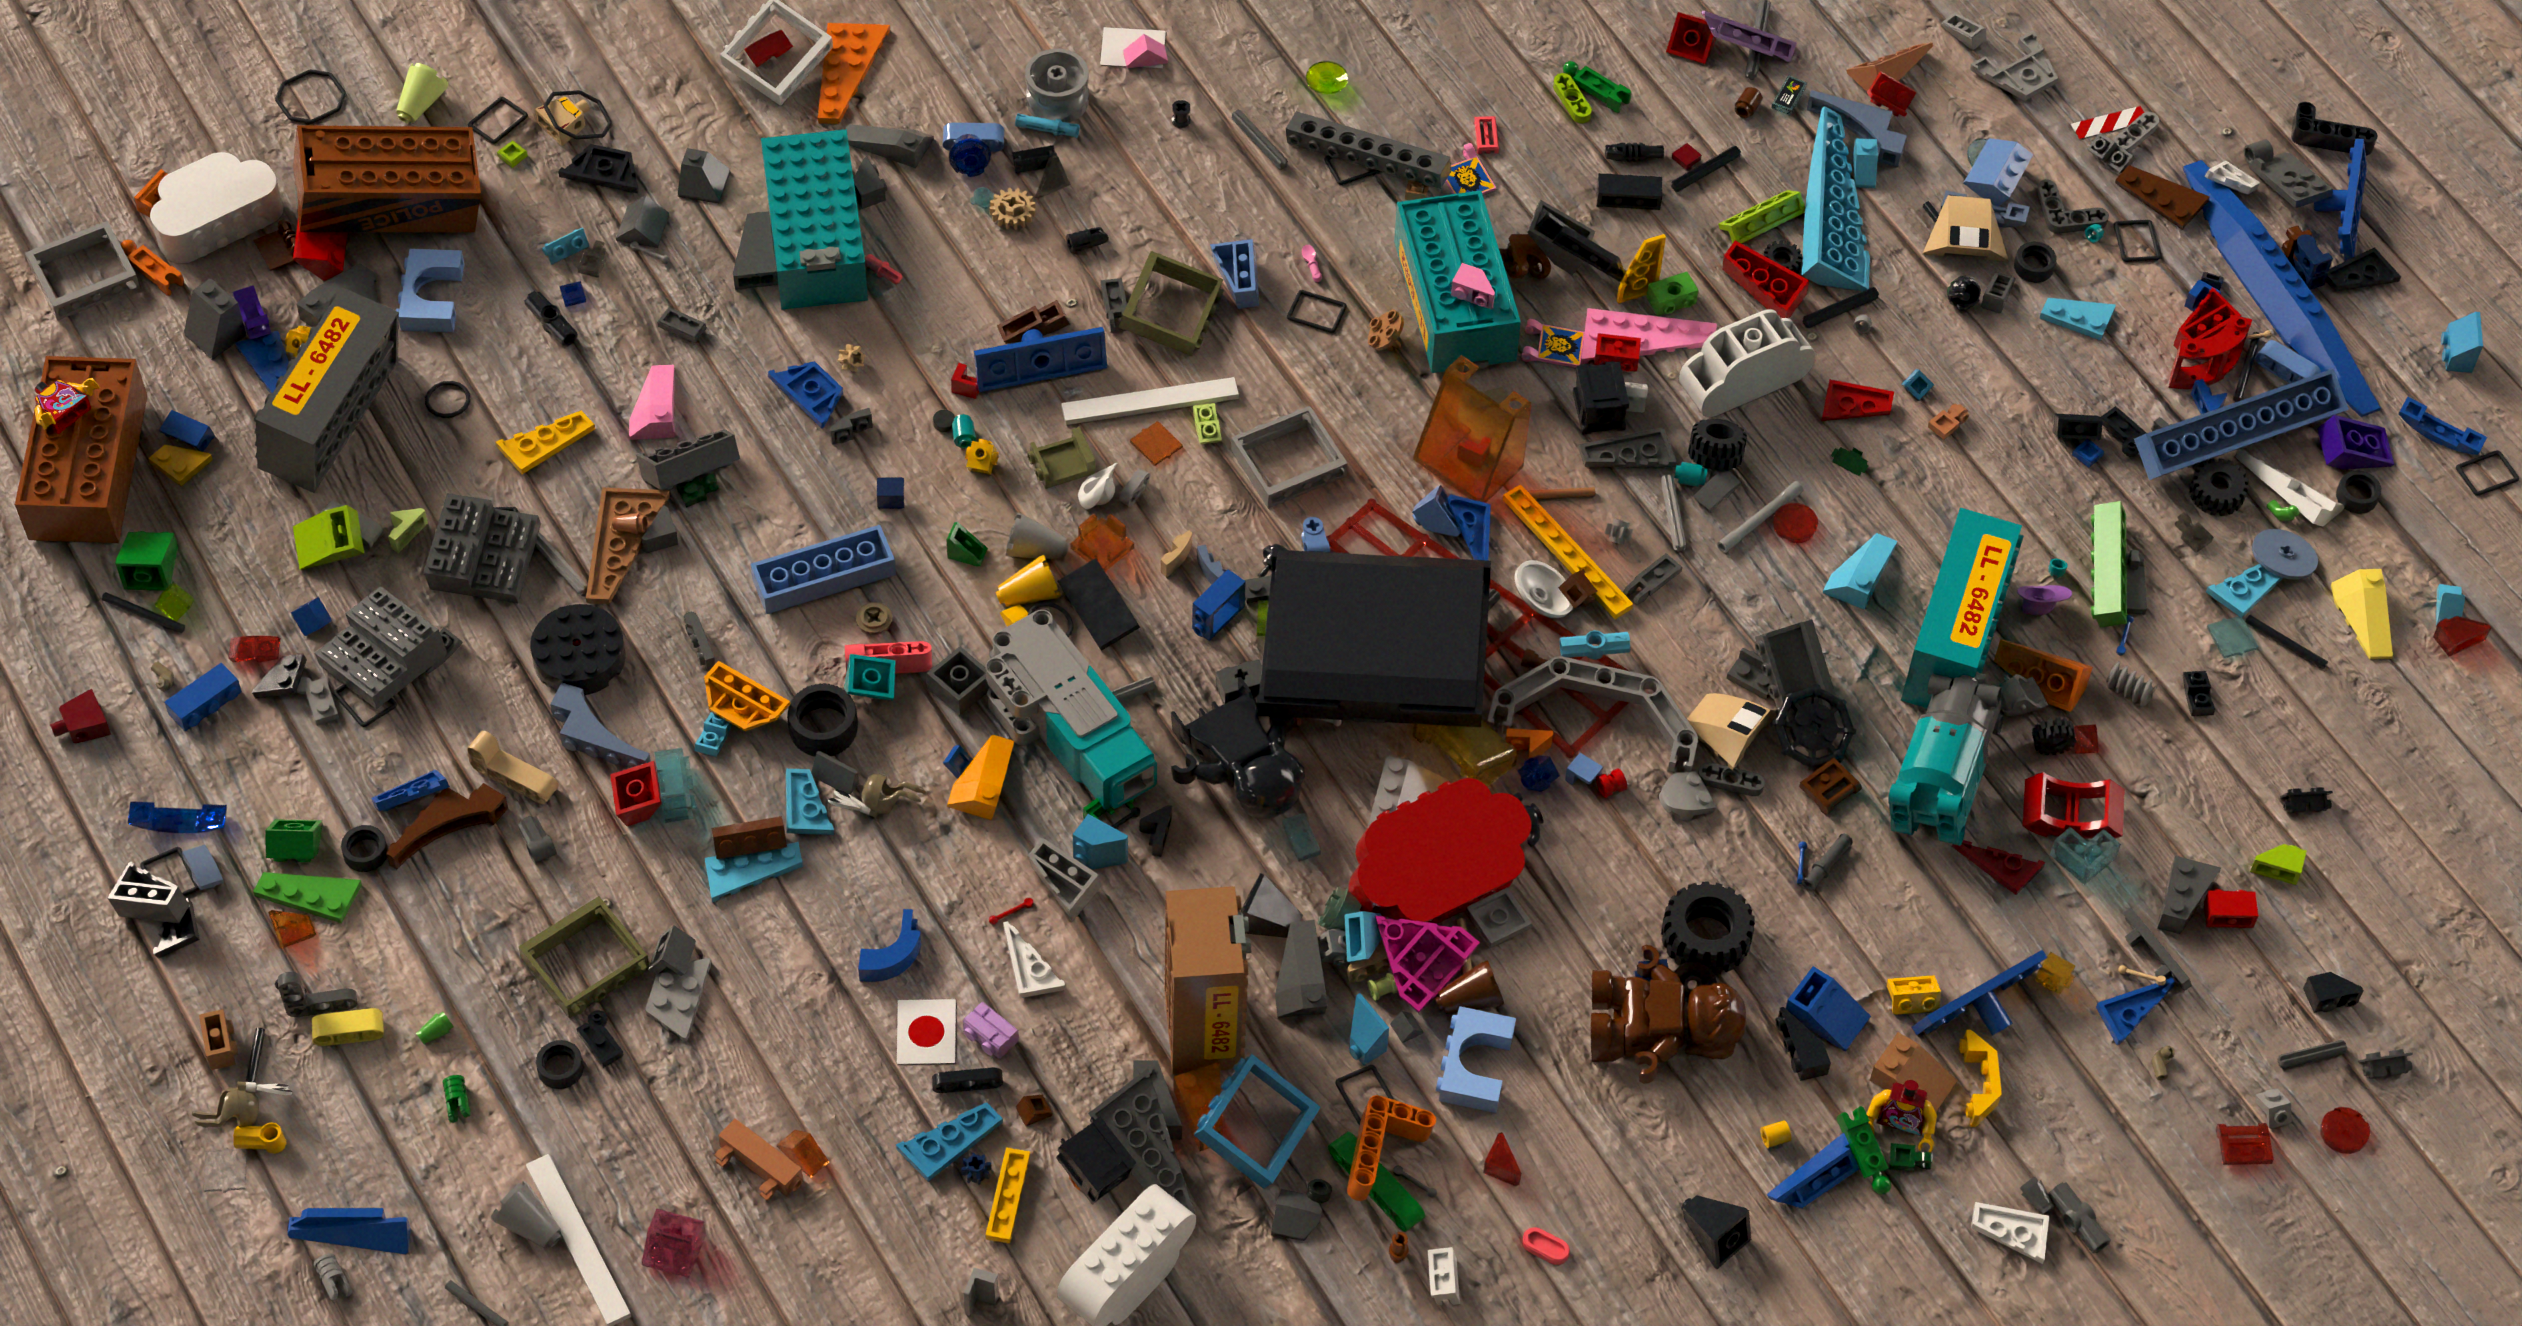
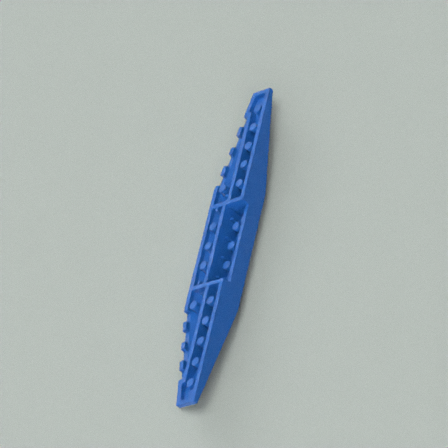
(2278, 287)

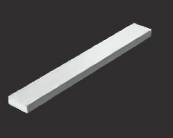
(1150, 401)
(578, 1241)

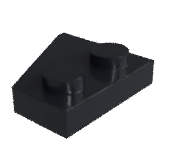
(177, 935)

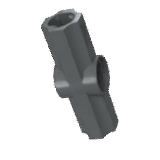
(2079, 1217)

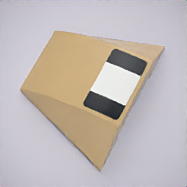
(1967, 228)
(1729, 724)

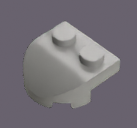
(1686, 795)

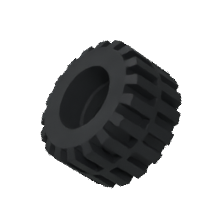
(1717, 444)

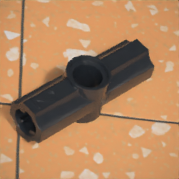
(551, 318)

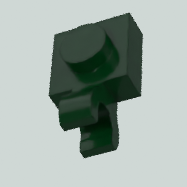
(695, 491)
(1905, 1158)

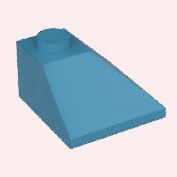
(1368, 1032)

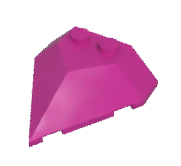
(1424, 956)

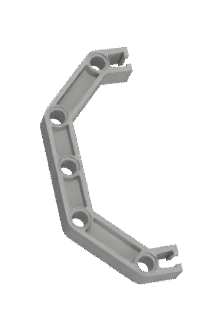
(1585, 678)

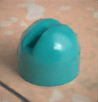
(2090, 235)
(2057, 567)

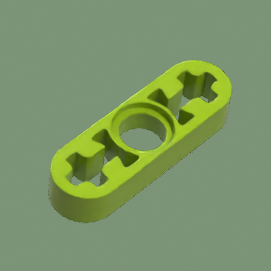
(1572, 90)

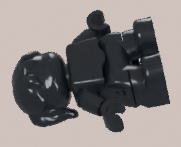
(1242, 755)

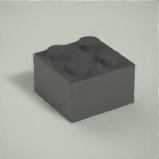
(958, 680)

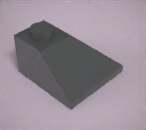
(702, 176)

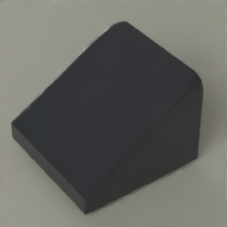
(2212, 280)

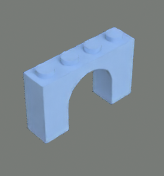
(423, 267)
(1471, 1029)

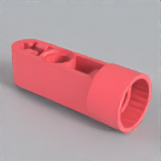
(909, 656)

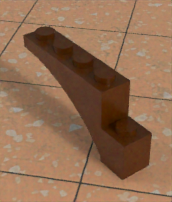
(446, 815)

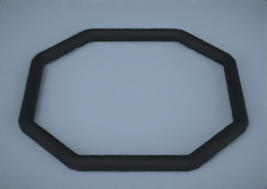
(300, 76)
(577, 137)

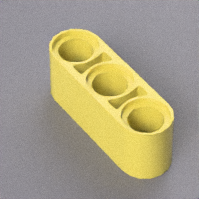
(347, 1027)

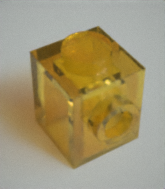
(2056, 973)

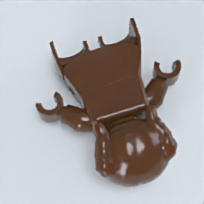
(1656, 1015)

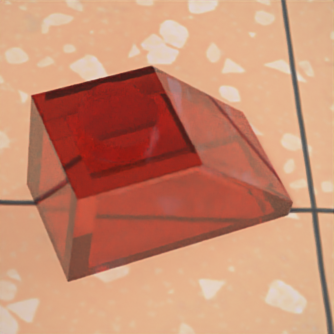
(2459, 634)

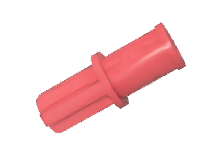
(882, 269)

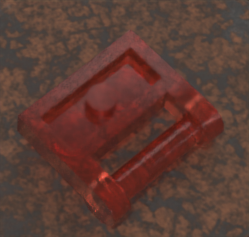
(2245, 1150)

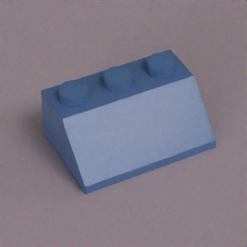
(1998, 170)

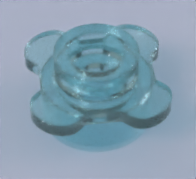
(982, 197)

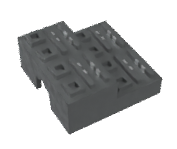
(481, 549)
(381, 648)

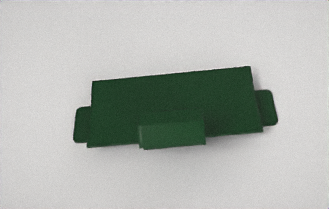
(1850, 460)

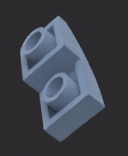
(1210, 569)
(203, 867)

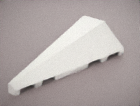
(2310, 503)

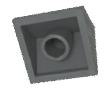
(643, 223)

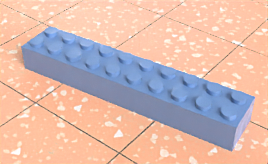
(2241, 424)

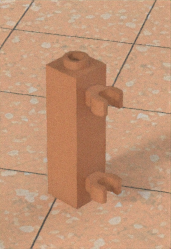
(760, 1157)

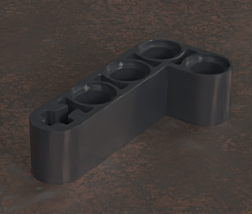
(2328, 134)

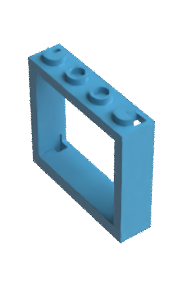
(1229, 1151)

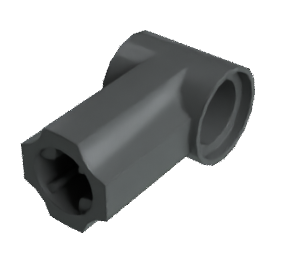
(538, 844)

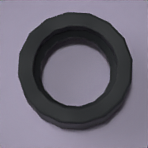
(2035, 274)
(2362, 479)
(361, 833)
(555, 1048)

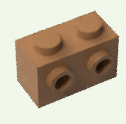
(217, 1039)

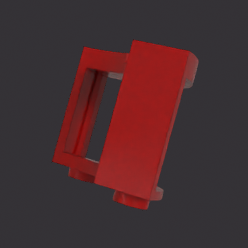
(2222, 347)
(2042, 824)

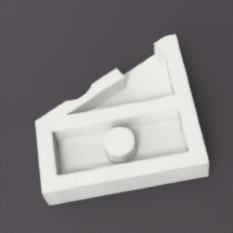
(2232, 177)

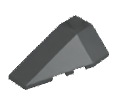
(1301, 978)

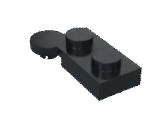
(2124, 429)
(599, 1039)

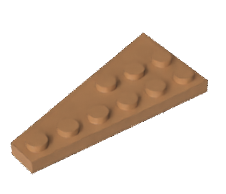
(617, 549)

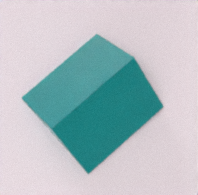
(870, 677)

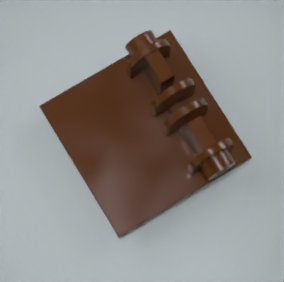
(278, 246)

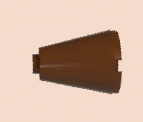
(1472, 990)

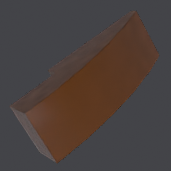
(1046, 320)

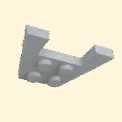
(2023, 77)

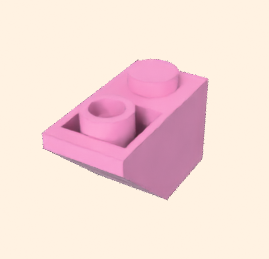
(1473, 286)

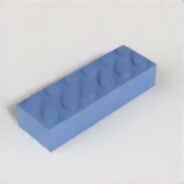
(823, 569)

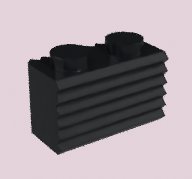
(2077, 426)

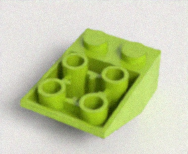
(328, 537)

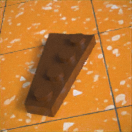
(2165, 197)

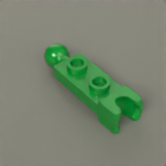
(1598, 86)
(1865, 1148)

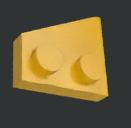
(179, 463)

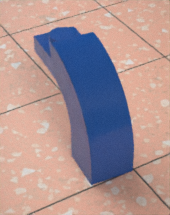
(893, 960)

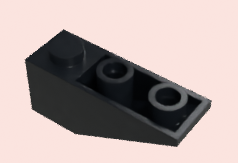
(1805, 1048)

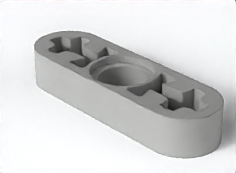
(2137, 125)

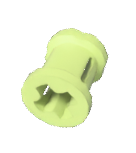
(1382, 986)

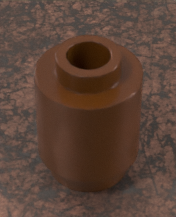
(1748, 102)

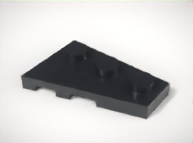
(2362, 271)

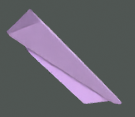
(1749, 37)

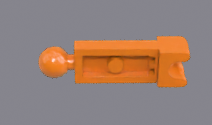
(152, 266)

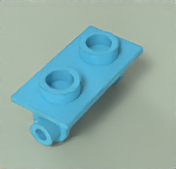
(566, 246)

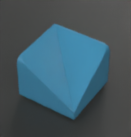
(1917, 384)

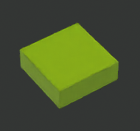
(512, 154)

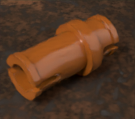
(1398, 1248)

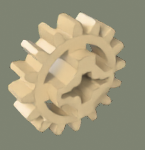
(1012, 208)

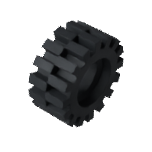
(1785, 251)
(2054, 736)

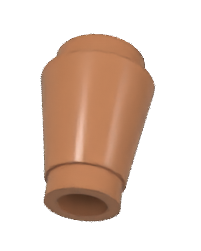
(631, 523)

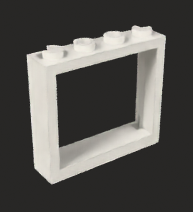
(799, 72)

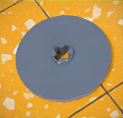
(2284, 554)

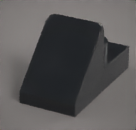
(1158, 826)

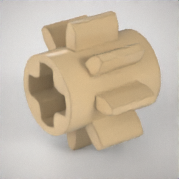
(851, 358)

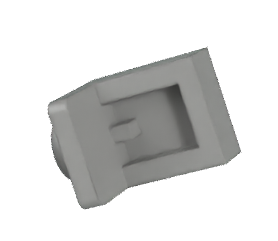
(2276, 1107)

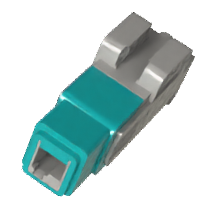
(1066, 703)

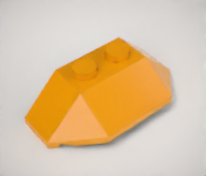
(741, 698)

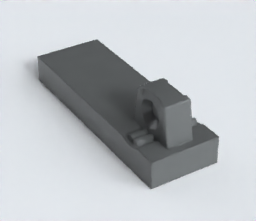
(2136, 583)

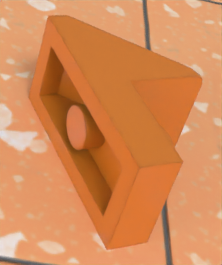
(1534, 741)

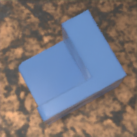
(1584, 769)

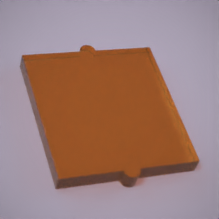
(1156, 443)

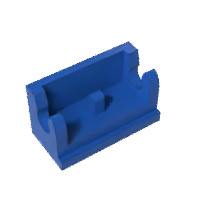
(187, 430)

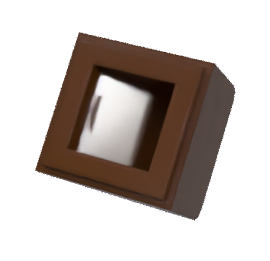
(1033, 1109)

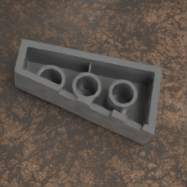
(688, 459)

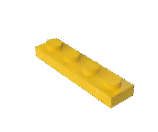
(1007, 1195)

